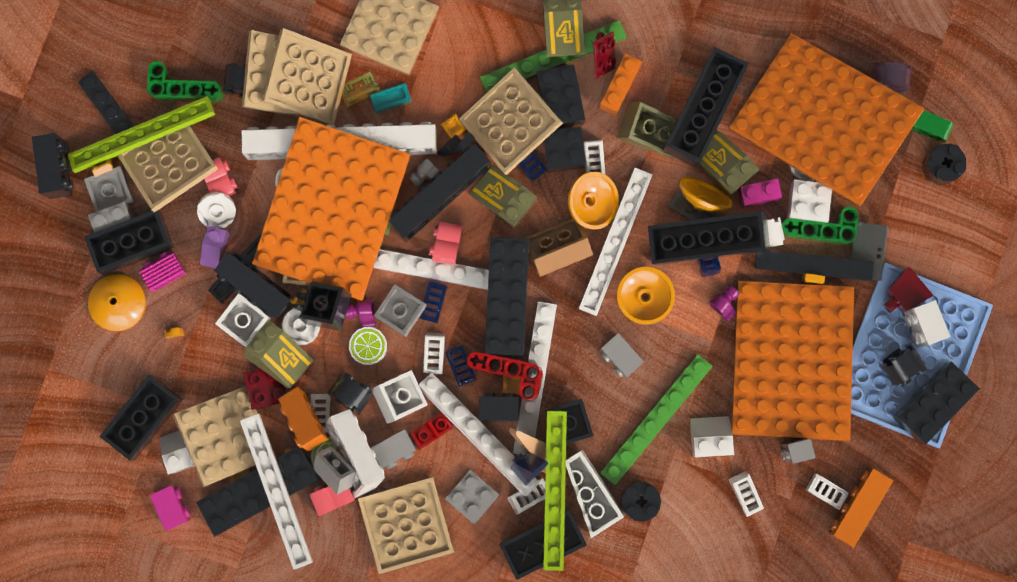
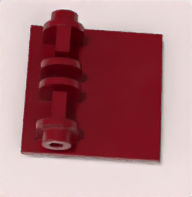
(604, 53)
(262, 389)

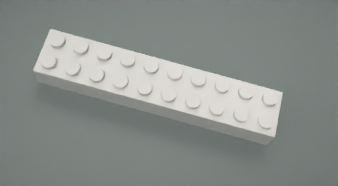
(409, 138)

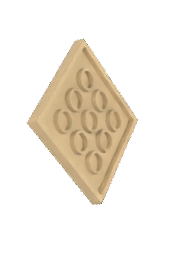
(390, 31)
(258, 64)
(306, 77)
(510, 121)
(168, 166)
(216, 435)
(406, 525)

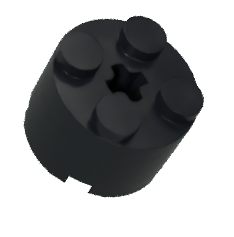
(234, 80)
(946, 153)
(903, 365)
(350, 393)
(649, 508)

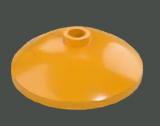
(704, 195)
(601, 196)
(650, 282)
(129, 304)

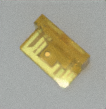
(359, 88)

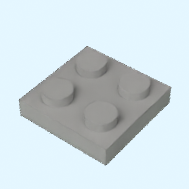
(109, 189)
(400, 310)
(472, 496)

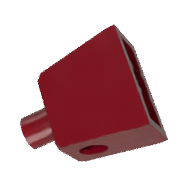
(906, 292)

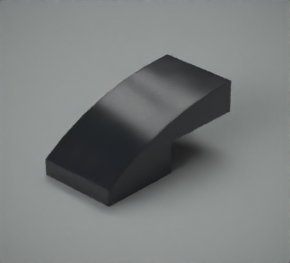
(455, 145)

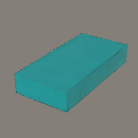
(390, 98)

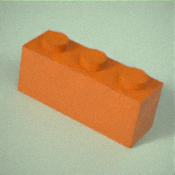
(620, 85)
(302, 419)

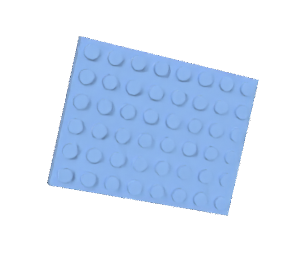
(884, 332)

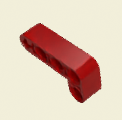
(504, 370)

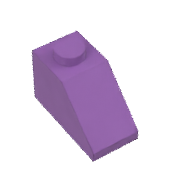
(213, 246)

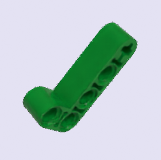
(185, 85)
(933, 126)
(817, 228)

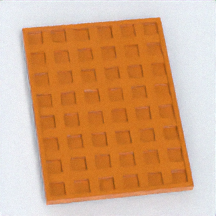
(826, 119)
(331, 208)
(793, 361)

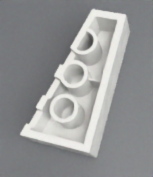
(354, 448)
(594, 497)

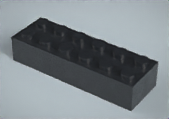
(705, 107)
(439, 193)
(709, 238)
(507, 296)
(247, 494)

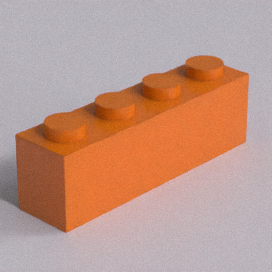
(860, 507)

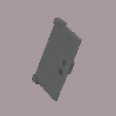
(867, 244)

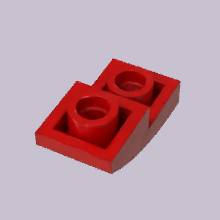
(430, 431)

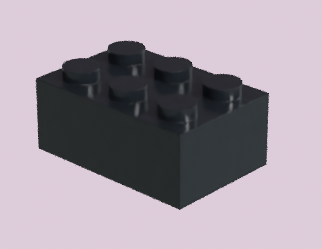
(562, 94)
(52, 166)

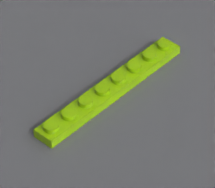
(141, 134)
(555, 491)

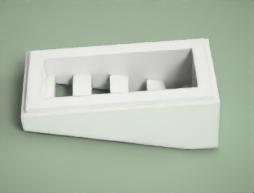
(591, 143)
(434, 336)
(328, 407)
(734, 481)
(811, 489)
(515, 505)

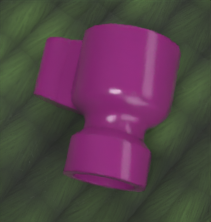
(722, 303)
(364, 310)

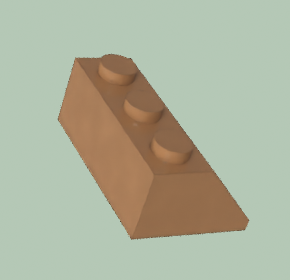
(558, 247)

